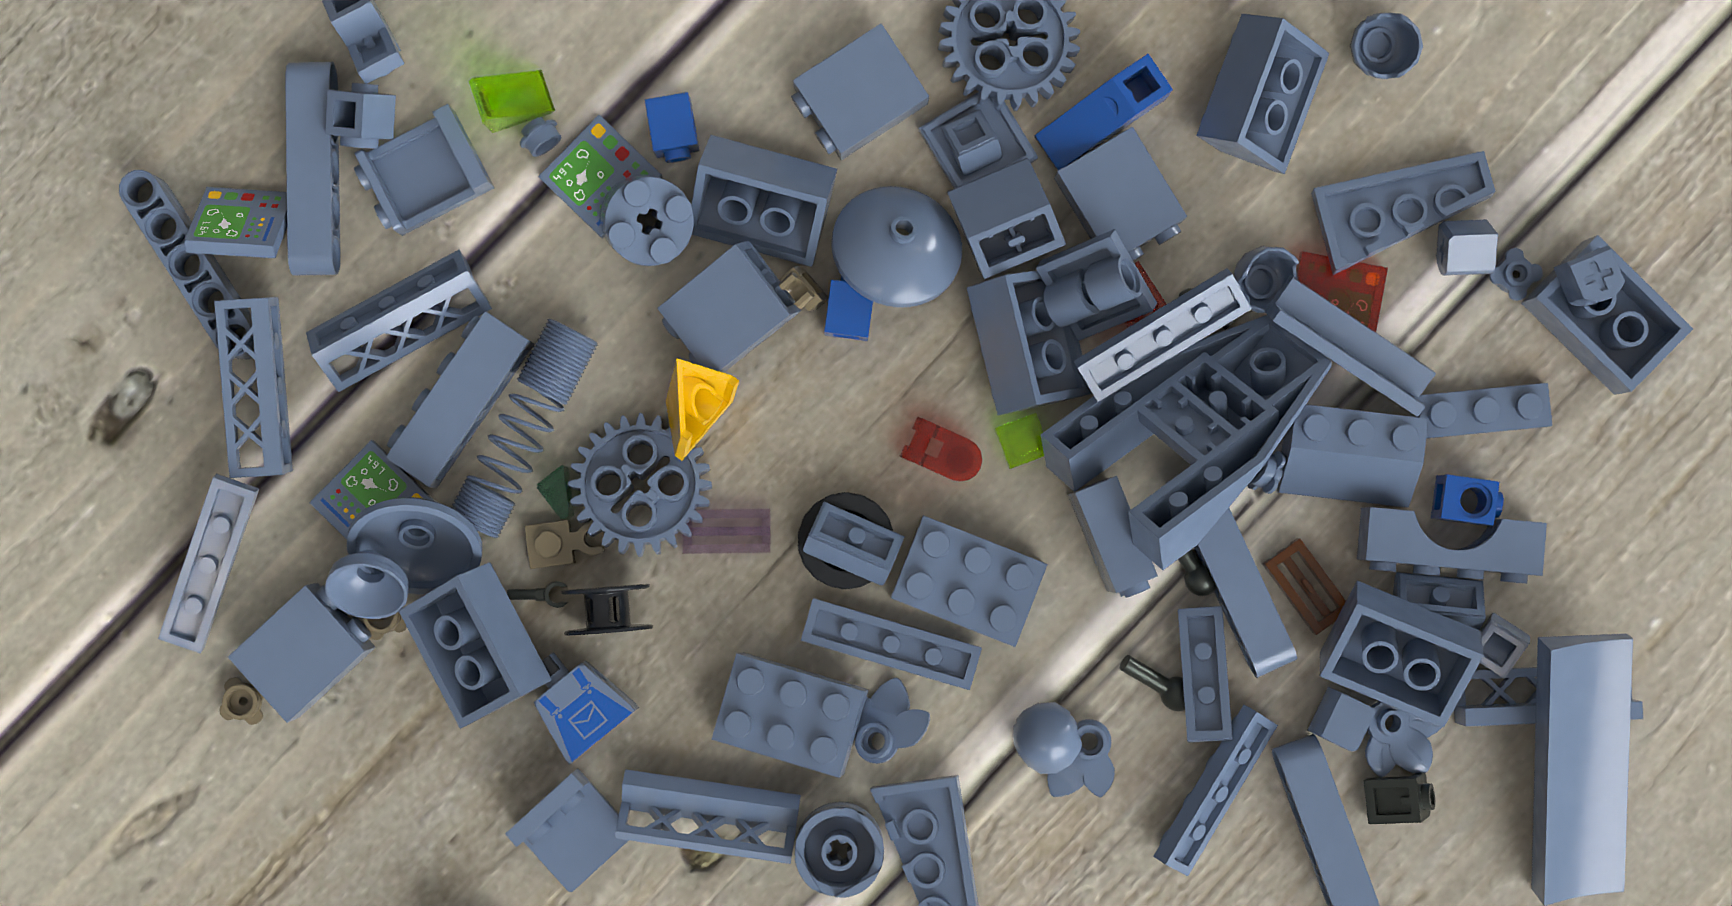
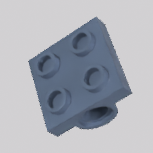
(1094, 286)

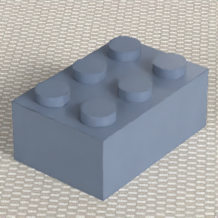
(1616, 337)
(968, 581)
(474, 644)
(1401, 654)
(790, 714)

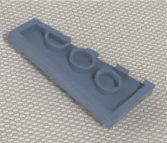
(1388, 207)
(931, 838)

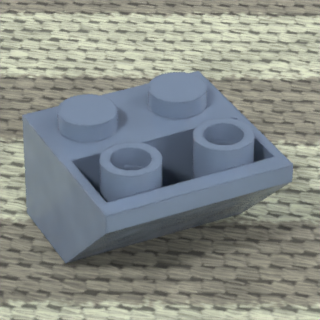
(1006, 218)

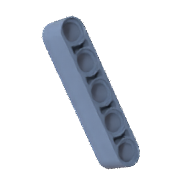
(311, 171)
(172, 253)
(1245, 598)
(1323, 823)

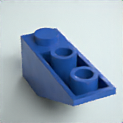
(1104, 112)

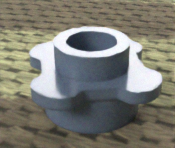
(1513, 286)
(1269, 474)

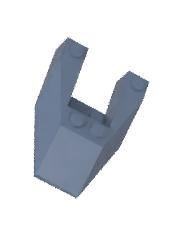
(1213, 405)

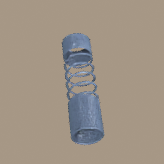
(552, 372)

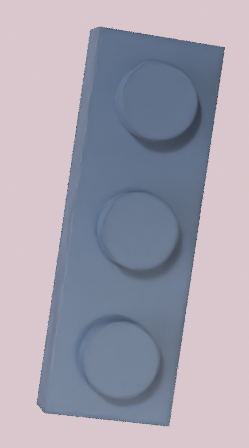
(1487, 410)
(1205, 674)

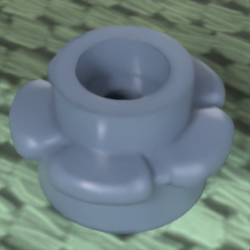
(540, 136)

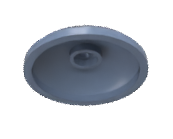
(893, 266)
(420, 537)

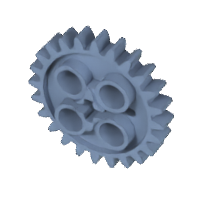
(1015, 76)
(611, 457)

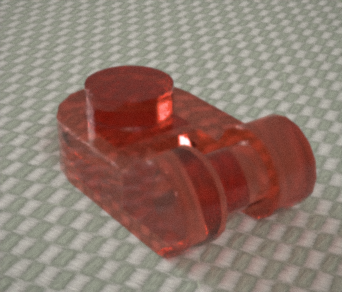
(957, 459)

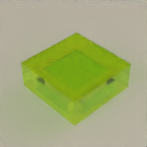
(1021, 440)

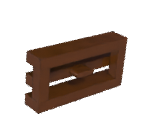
(1283, 556)

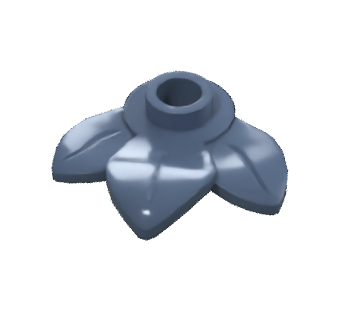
(889, 715)
(1401, 744)
(1089, 767)

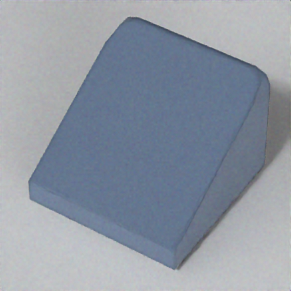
(972, 142)
(1502, 644)

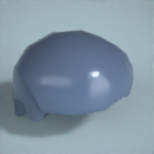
(1386, 45)
(1263, 273)
(1046, 737)

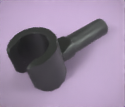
(537, 594)

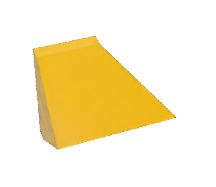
(696, 402)

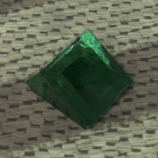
(557, 492)

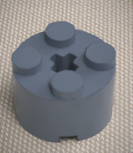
(659, 242)
(831, 873)

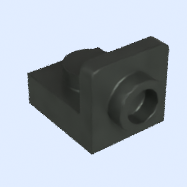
(1399, 799)

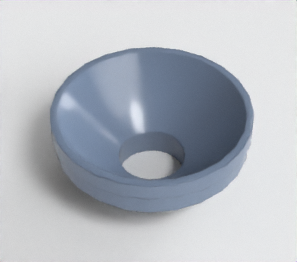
(365, 593)

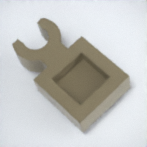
(803, 289)
(555, 543)

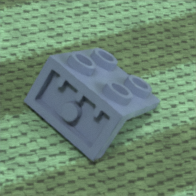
(570, 830)

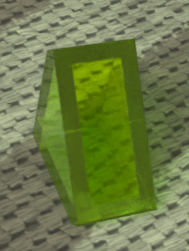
(511, 98)

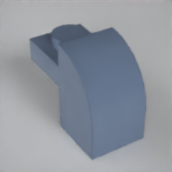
(366, 37)

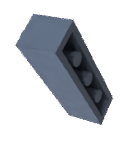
(459, 400)

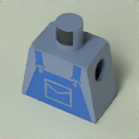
(580, 706)

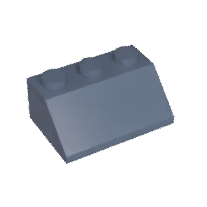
(1263, 92)
(761, 199)
(1022, 346)
(1353, 455)

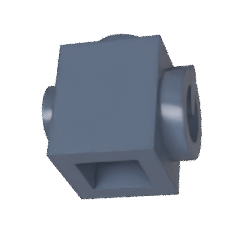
(360, 115)

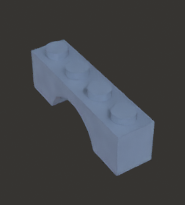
(1396, 537)

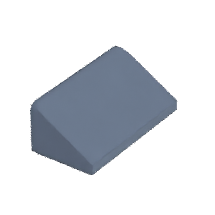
(853, 543)
(1447, 596)

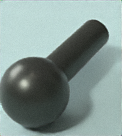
(1197, 576)
(1170, 689)

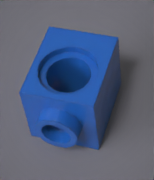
(672, 127)
(847, 312)
(1447, 498)

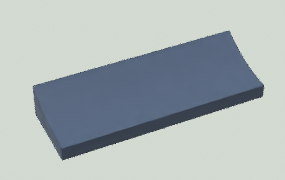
(1581, 765)

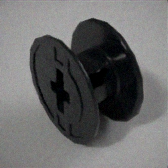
(607, 610)

